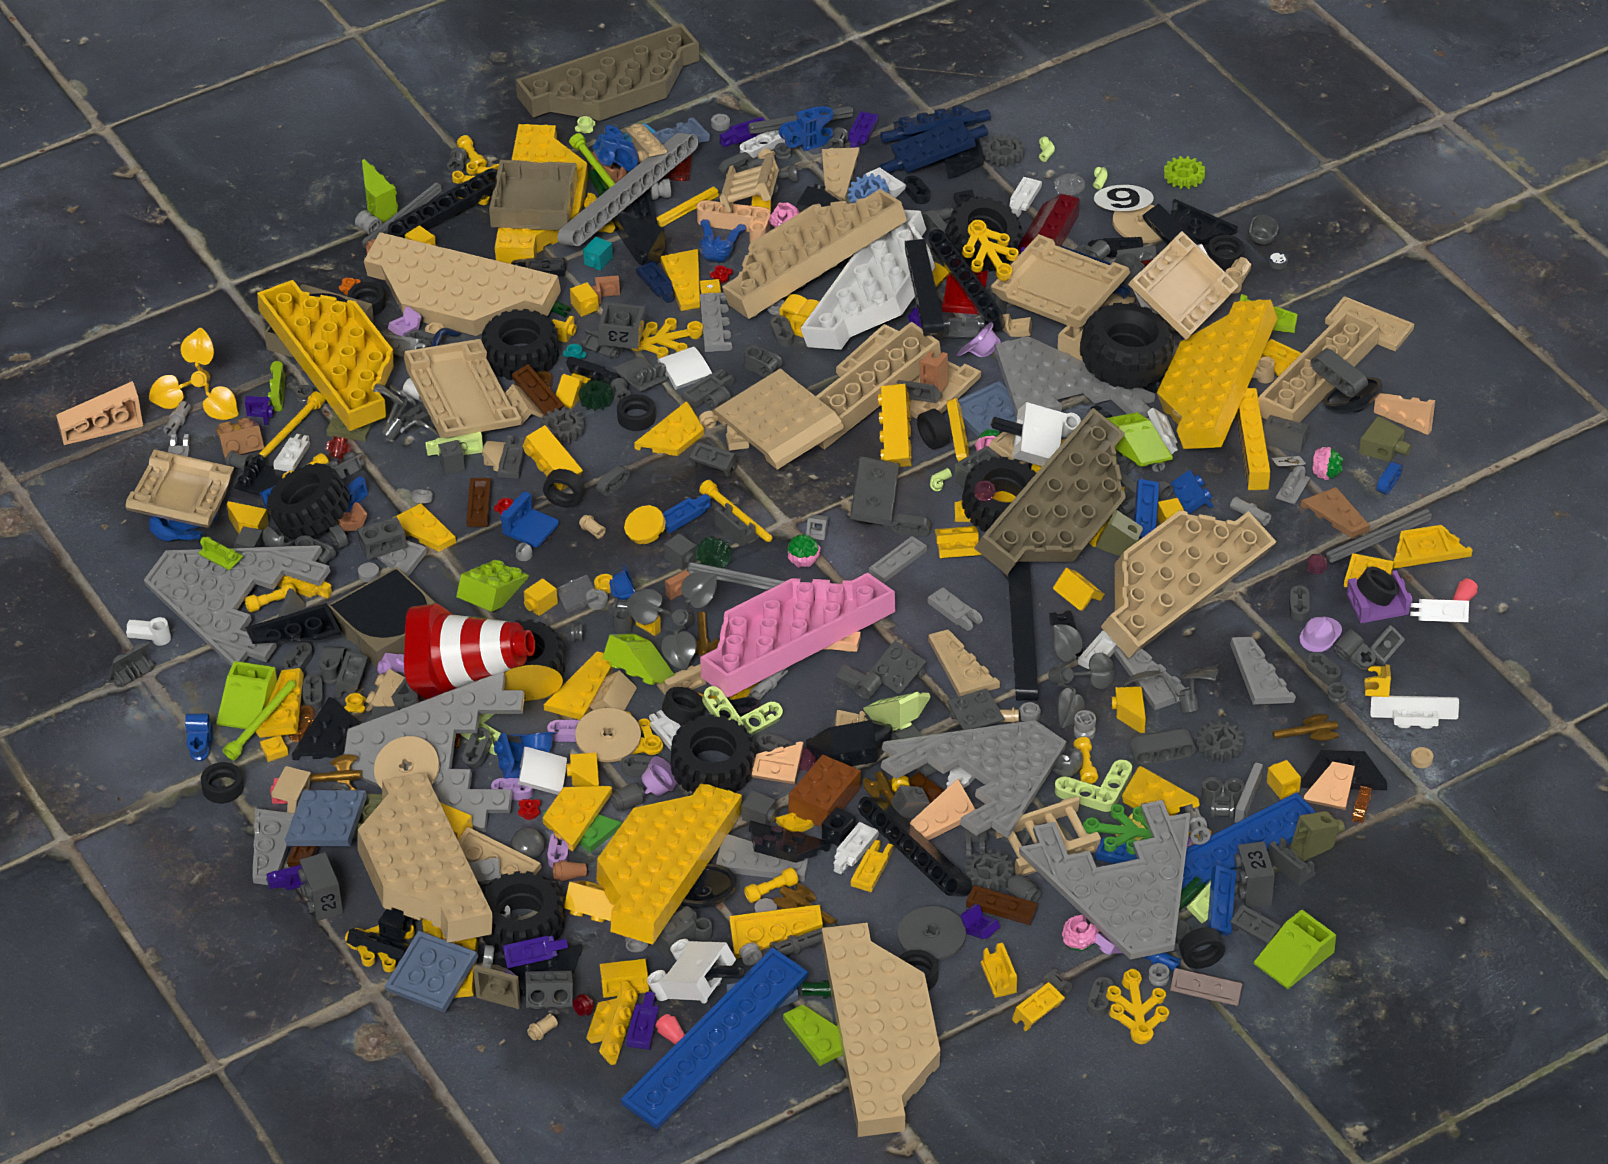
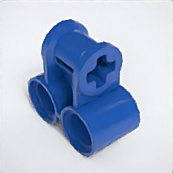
(199, 734)

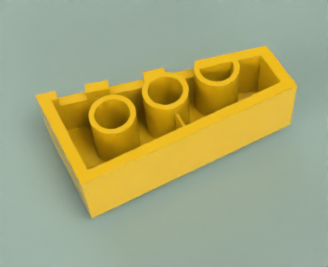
(896, 424)

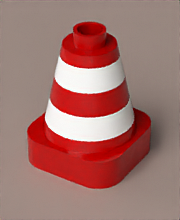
(457, 650)

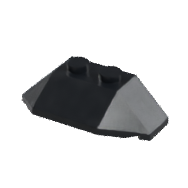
(851, 743)

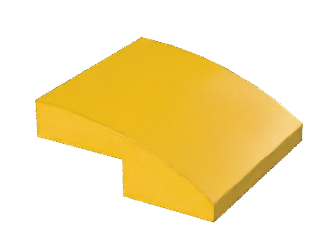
(957, 541)

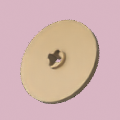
(1133, 225)
(622, 726)
(402, 751)

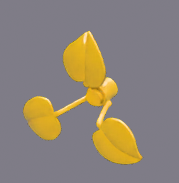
(168, 394)

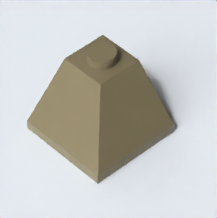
(497, 985)

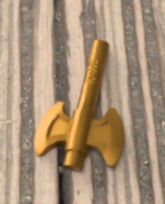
(703, 643)
(1314, 725)
(343, 774)
(880, 786)
(800, 898)

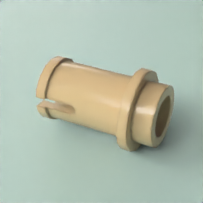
(589, 524)
(1010, 715)
(543, 1026)

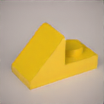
(569, 388)

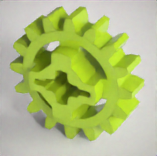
(1184, 172)

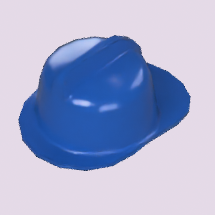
(622, 584)
(537, 741)

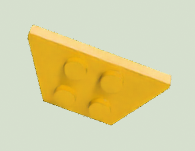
(673, 433)
(1428, 546)
(1149, 787)
(575, 812)

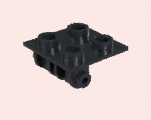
(258, 476)

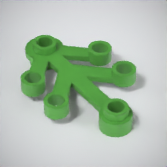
(1127, 831)

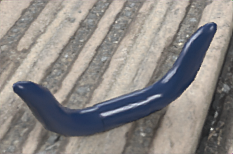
(441, 332)

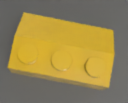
(588, 899)

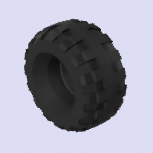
(1126, 345)

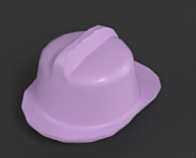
(982, 344)
(1320, 634)
(658, 777)

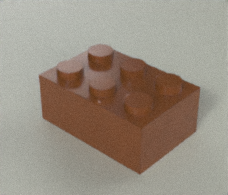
(823, 789)

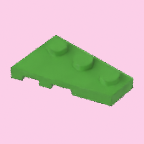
(598, 832)

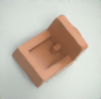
(353, 520)

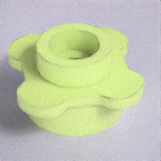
(585, 125)

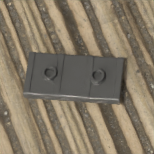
(874, 491)

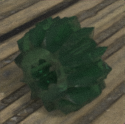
(595, 394)
(713, 552)

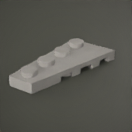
(1258, 674)
(1153, 689)
(269, 842)
(741, 859)

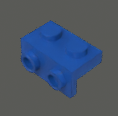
(1191, 492)
(509, 756)

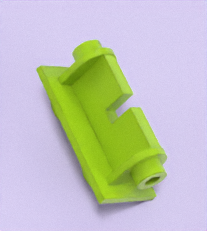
(218, 553)

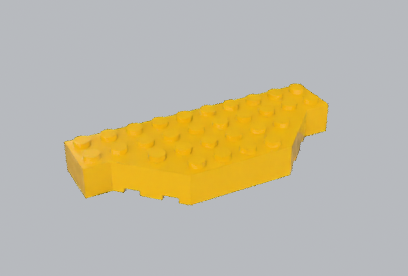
(539, 145)
(334, 348)
(1214, 371)
(661, 856)

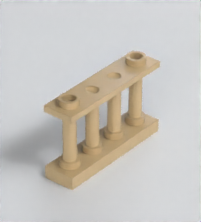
(750, 182)
(1049, 814)

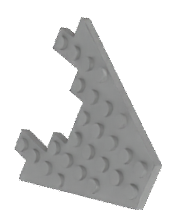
(1044, 375)
(210, 595)
(437, 723)
(1006, 758)
(1129, 900)

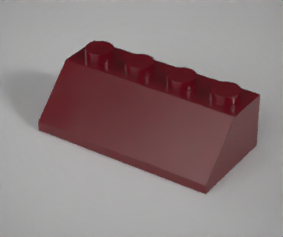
(1053, 220)

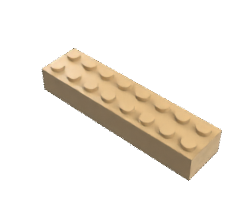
(1299, 386)
(857, 391)

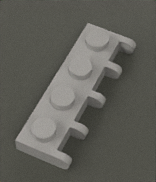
(714, 322)

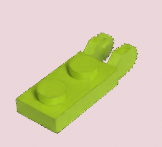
(277, 385)

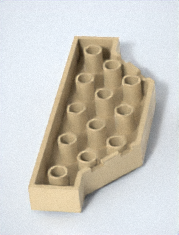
(808, 247)
(457, 286)
(1177, 571)
(420, 862)
(881, 1026)

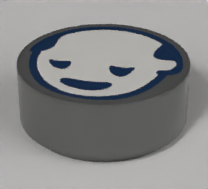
(1278, 260)

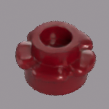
(583, 1005)

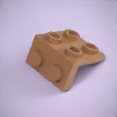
(240, 436)

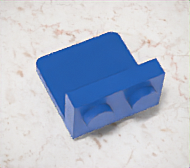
(526, 523)

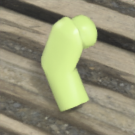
(1047, 148)
(1101, 174)
(937, 479)

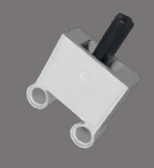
(1037, 431)
(696, 971)

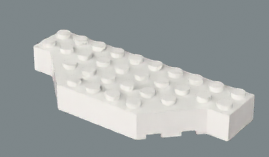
(868, 290)

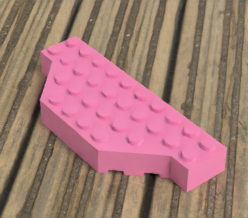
(789, 626)

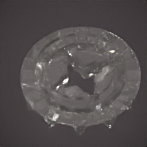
(1064, 181)

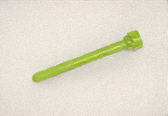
(579, 142)
(233, 749)

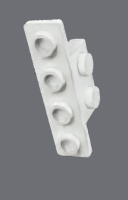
(1415, 710)

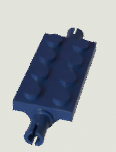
(907, 126)
(933, 146)

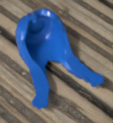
(718, 249)
(173, 530)

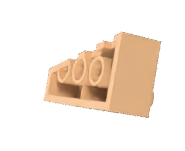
(101, 416)

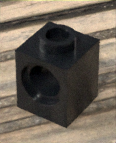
(837, 826)
(394, 924)

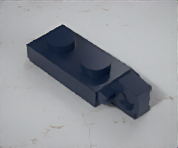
(656, 281)

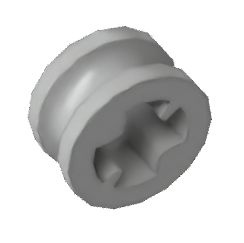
(750, 954)
(1159, 980)

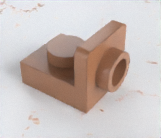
(606, 286)
(674, 584)

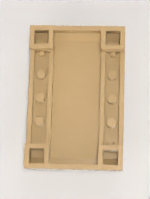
(1059, 282)
(1183, 285)
(959, 378)
(460, 389)
(779, 418)
(181, 489)

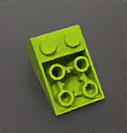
(379, 193)
(1140, 440)
(490, 584)
(637, 657)
(245, 694)
(1296, 949)

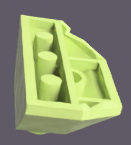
(898, 710)

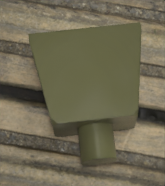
(1384, 440)
(1119, 534)
(1315, 834)

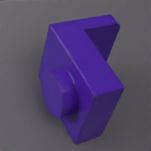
(259, 407)
(978, 924)

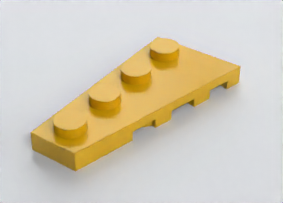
(683, 272)
(580, 690)
(286, 716)
(773, 926)

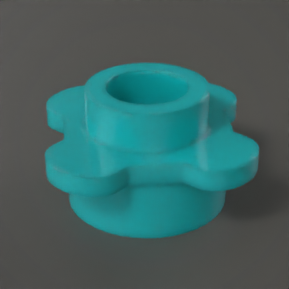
(574, 350)

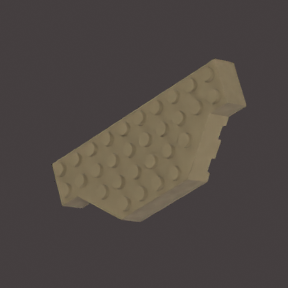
(611, 78)
(1062, 502)

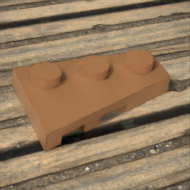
(1338, 510)

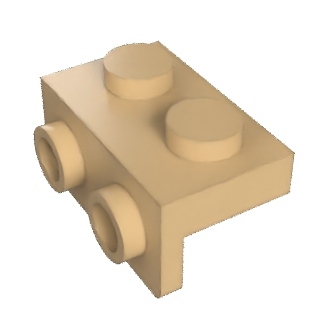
(386, 686)

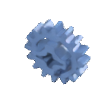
(866, 186)

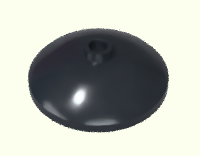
(1339, 402)
(711, 888)

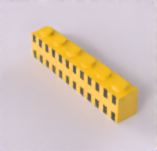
(1253, 442)

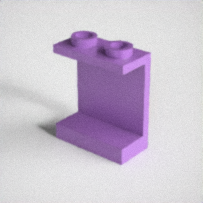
(1369, 611)

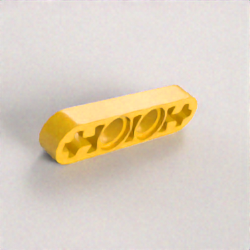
(958, 429)

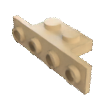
(645, 142)

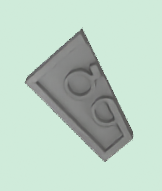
(406, 558)

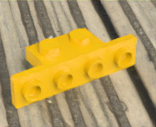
(612, 1021)

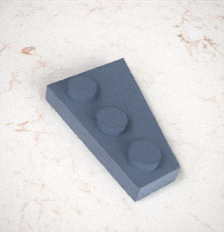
(690, 127)

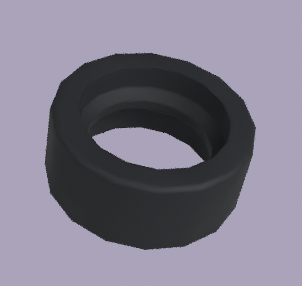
(1225, 242)
(369, 289)
(636, 423)
(933, 428)
(561, 498)
(1377, 586)
(686, 697)
(222, 770)
(1205, 957)
(924, 959)

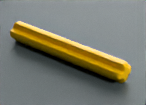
(686, 207)

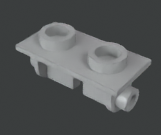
(1293, 485)

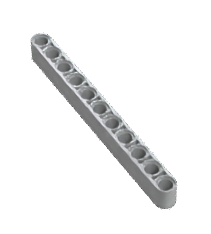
(626, 190)

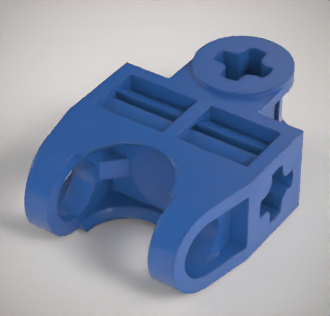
(808, 128)
(613, 148)

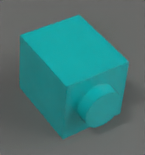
(598, 253)

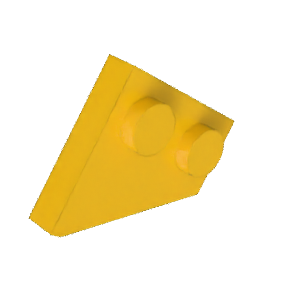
(1281, 354)

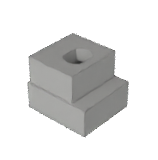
(817, 533)

